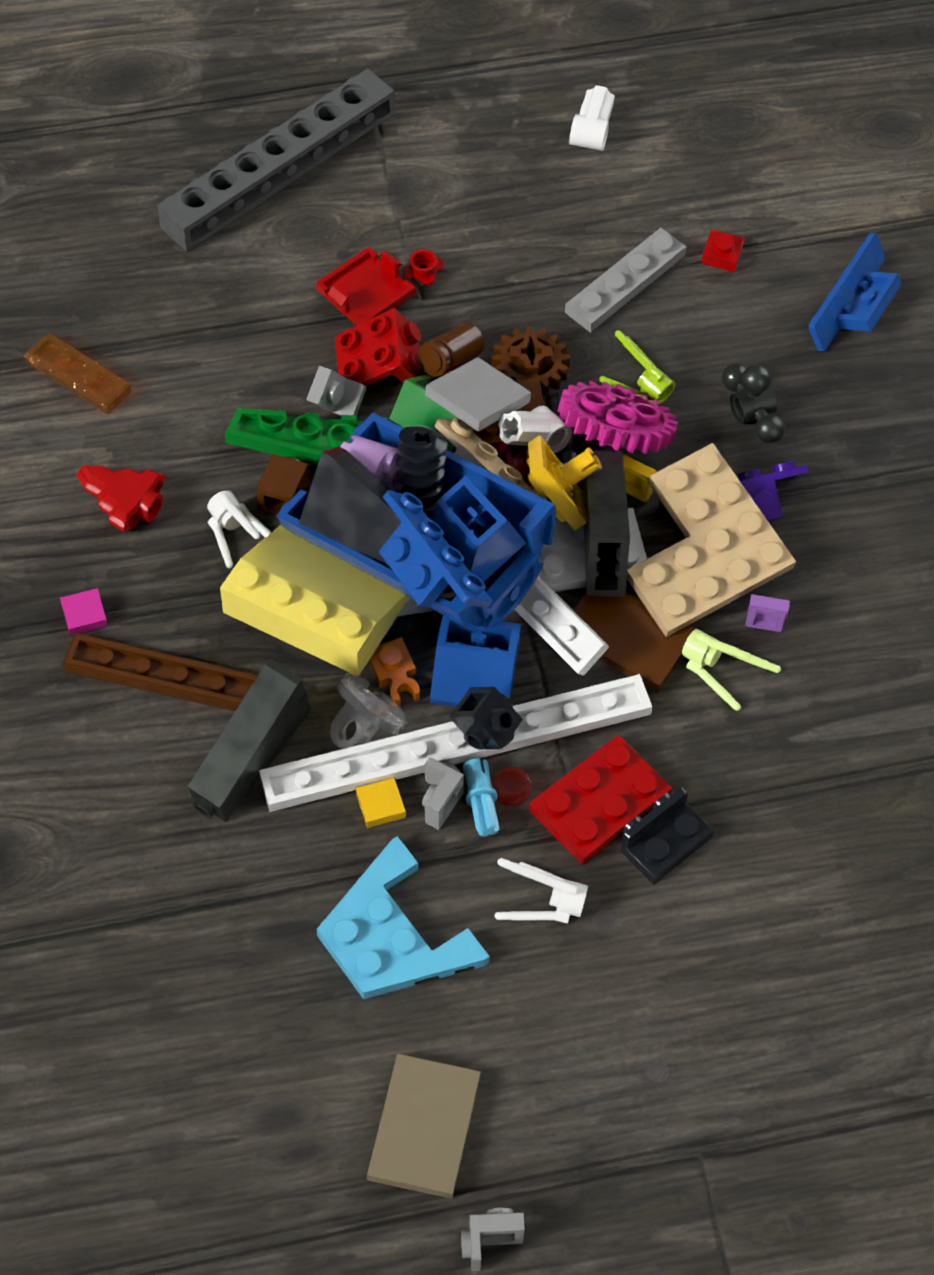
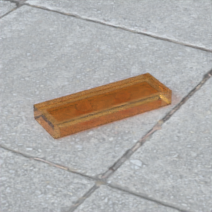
(78, 373)

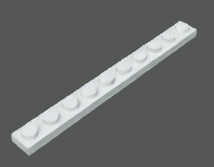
(408, 752)

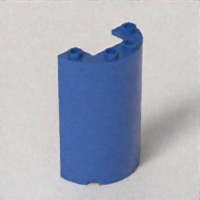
(525, 511)

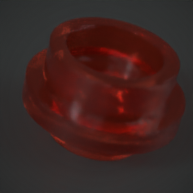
(512, 786)

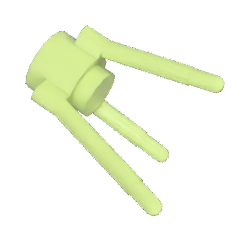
(705, 650)

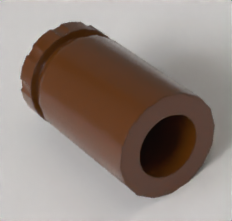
(451, 349)

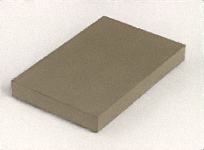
(424, 1126)

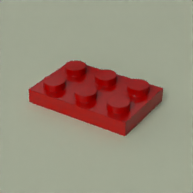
(599, 799)

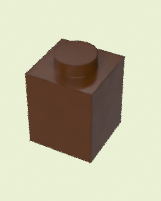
(281, 482)

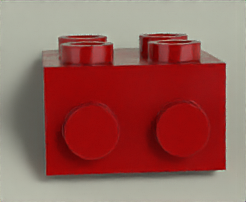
(379, 349)

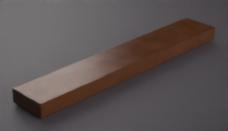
(157, 672)

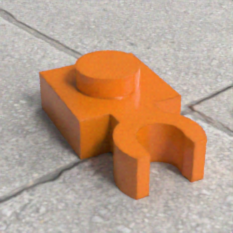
(395, 667)

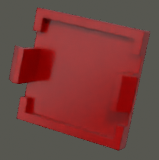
(366, 286)

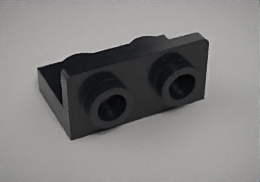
(664, 836)

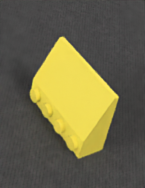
(311, 600)

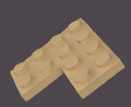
(725, 546)

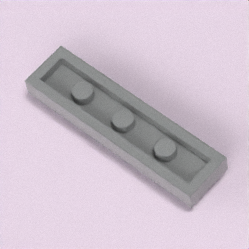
(625, 279)

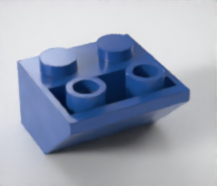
(476, 529)
(473, 660)

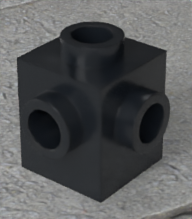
(486, 718)

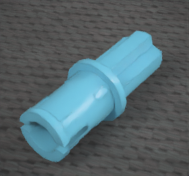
(481, 796)

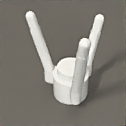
(231, 514)
(566, 895)

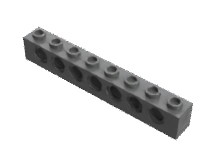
(276, 159)

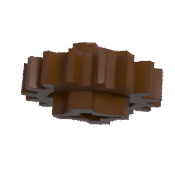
(547, 358)

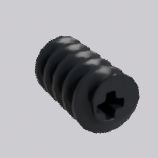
(421, 464)

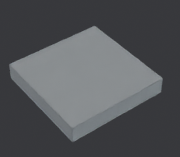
(477, 393)

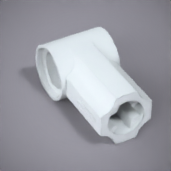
(592, 123)
(524, 426)

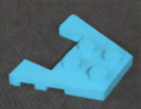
(378, 942)

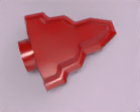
(124, 493)

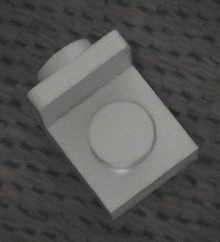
(336, 392)
(444, 792)

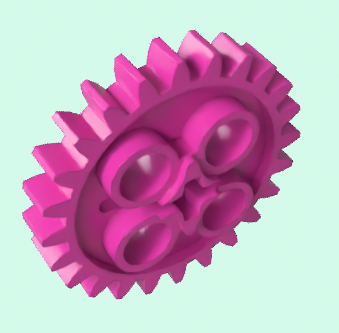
(617, 417)

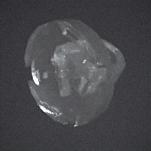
(367, 710)

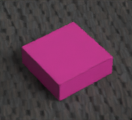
(83, 612)

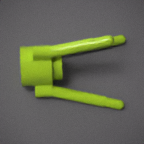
(652, 380)

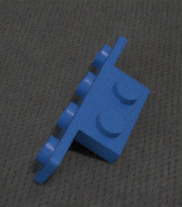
(857, 296)
(425, 558)

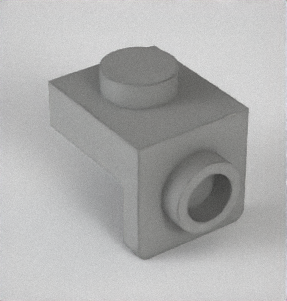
(496, 1227)

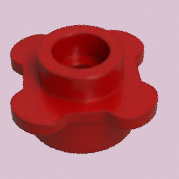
(423, 266)

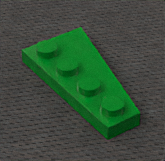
(288, 436)

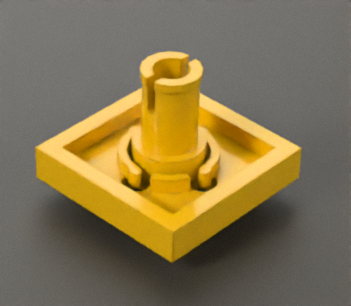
(561, 480)

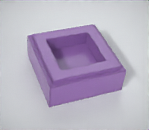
(767, 613)

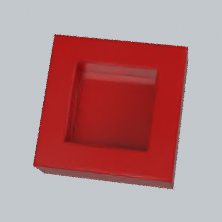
(722, 250)

